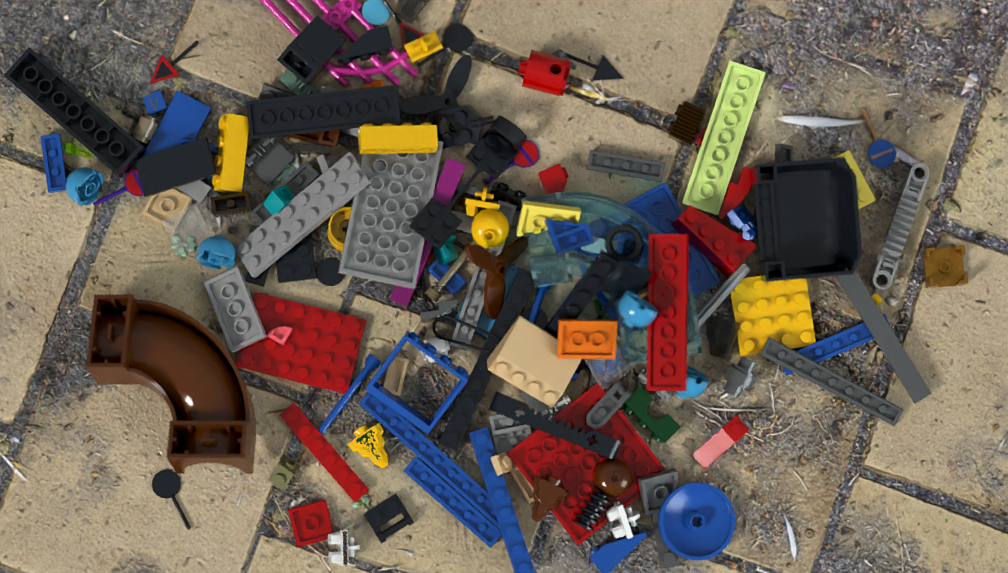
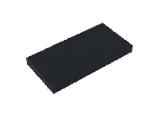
(176, 167)

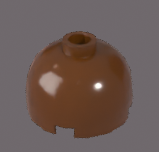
(612, 477)

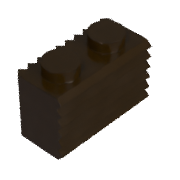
(686, 123)
(231, 204)

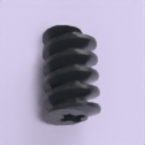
(591, 510)

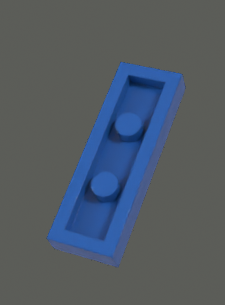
(54, 162)

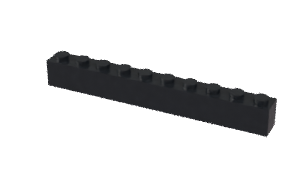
(481, 375)

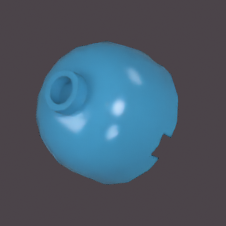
(83, 185)
(216, 252)
(636, 311)
(695, 384)

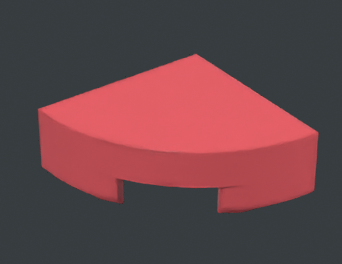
(280, 334)

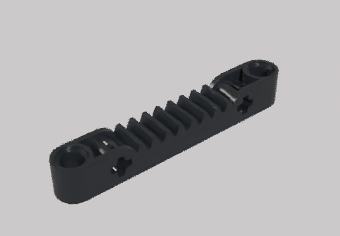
(604, 444)

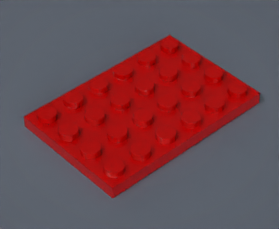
(317, 352)

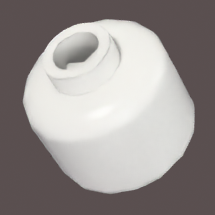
(441, 345)

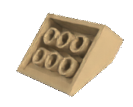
(530, 362)

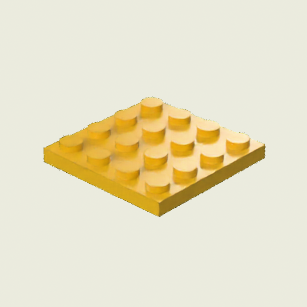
(772, 311)

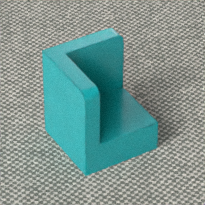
(278, 199)
(447, 252)

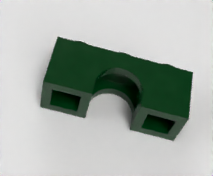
(660, 429)

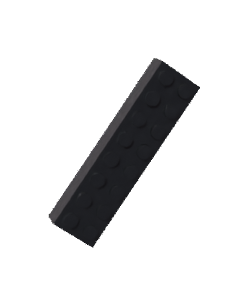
(75, 112)

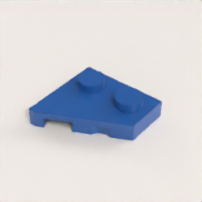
(568, 235)

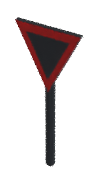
(407, 33)

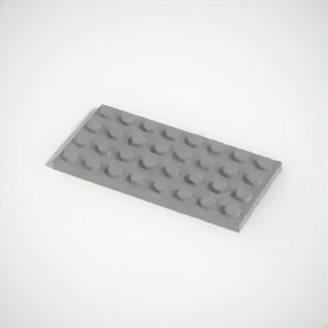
(378, 232)

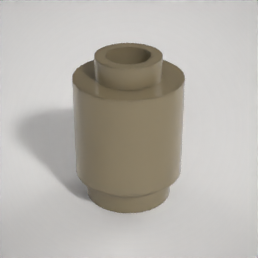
(145, 129)

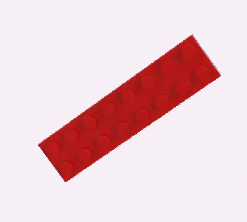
(670, 297)

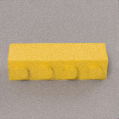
(397, 139)
(231, 153)

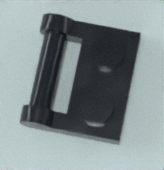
(385, 512)

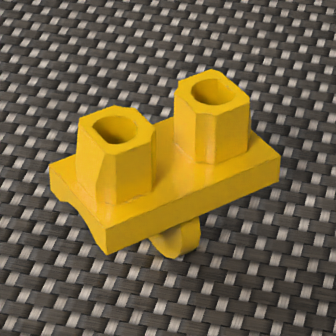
(423, 46)
(473, 204)

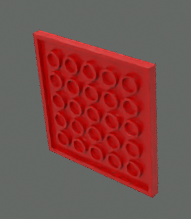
(574, 466)

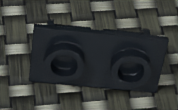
(503, 192)

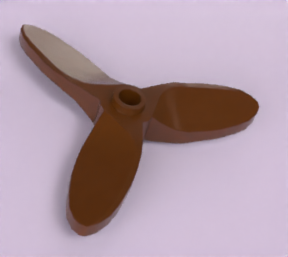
(495, 270)

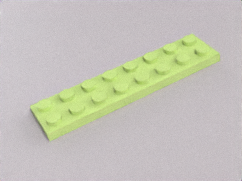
(723, 138)

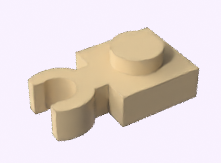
(502, 463)

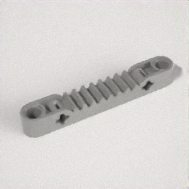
(899, 226)

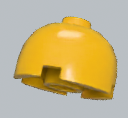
(490, 228)

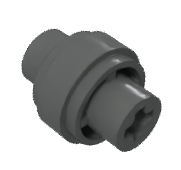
(740, 377)

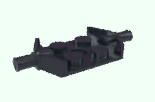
(469, 125)

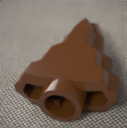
(547, 495)

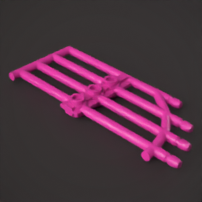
(336, 19)

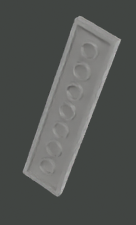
(302, 214)

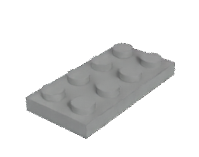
(235, 309)

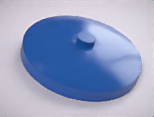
(696, 521)

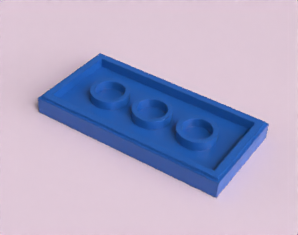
(182, 119)

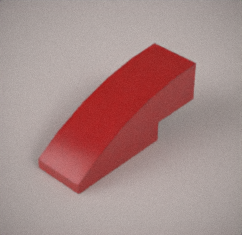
(736, 192)

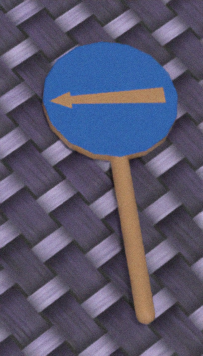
(881, 152)

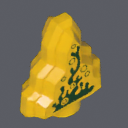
(370, 444)

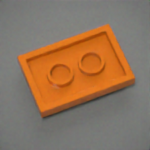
(587, 338)

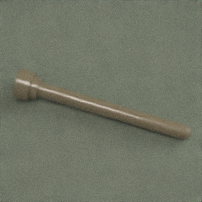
(435, 291)

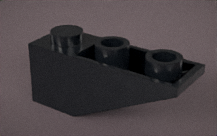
(371, 43)

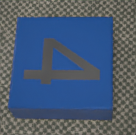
(155, 103)

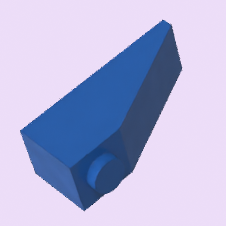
(610, 554)

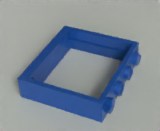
(400, 406)

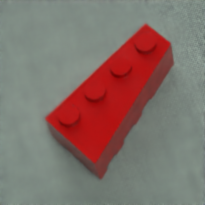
(715, 241)

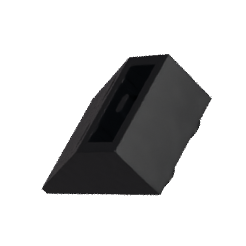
(311, 50)

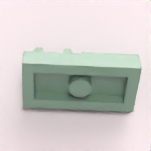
(295, 85)

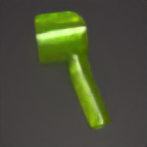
(70, 149)

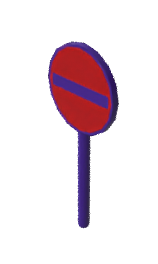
(525, 158)
(132, 184)

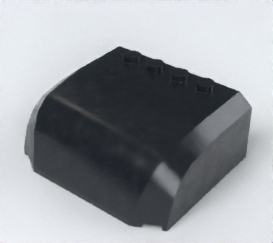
(806, 219)

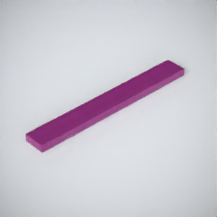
(443, 194)

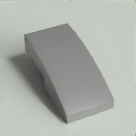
(196, 190)

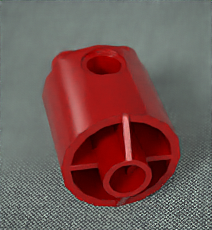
(545, 72)

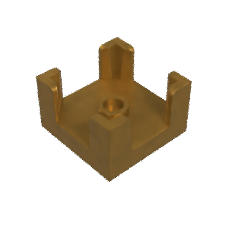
(944, 267)

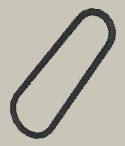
(461, 343)

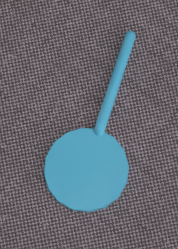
(375, 12)

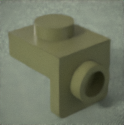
(284, 472)

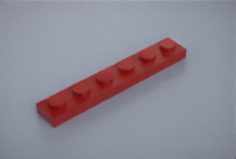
(324, 452)

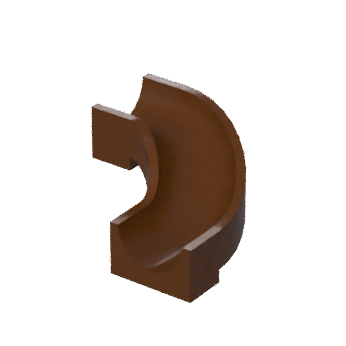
(186, 367)

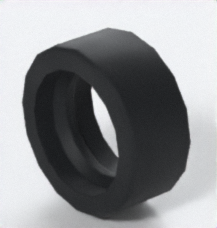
(508, 132)
(625, 228)

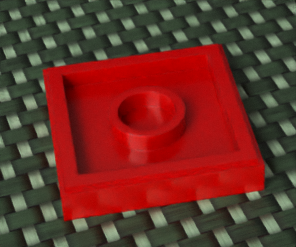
(311, 523)

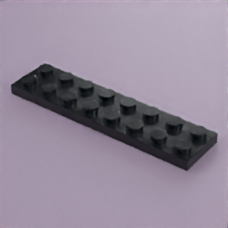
(323, 111)

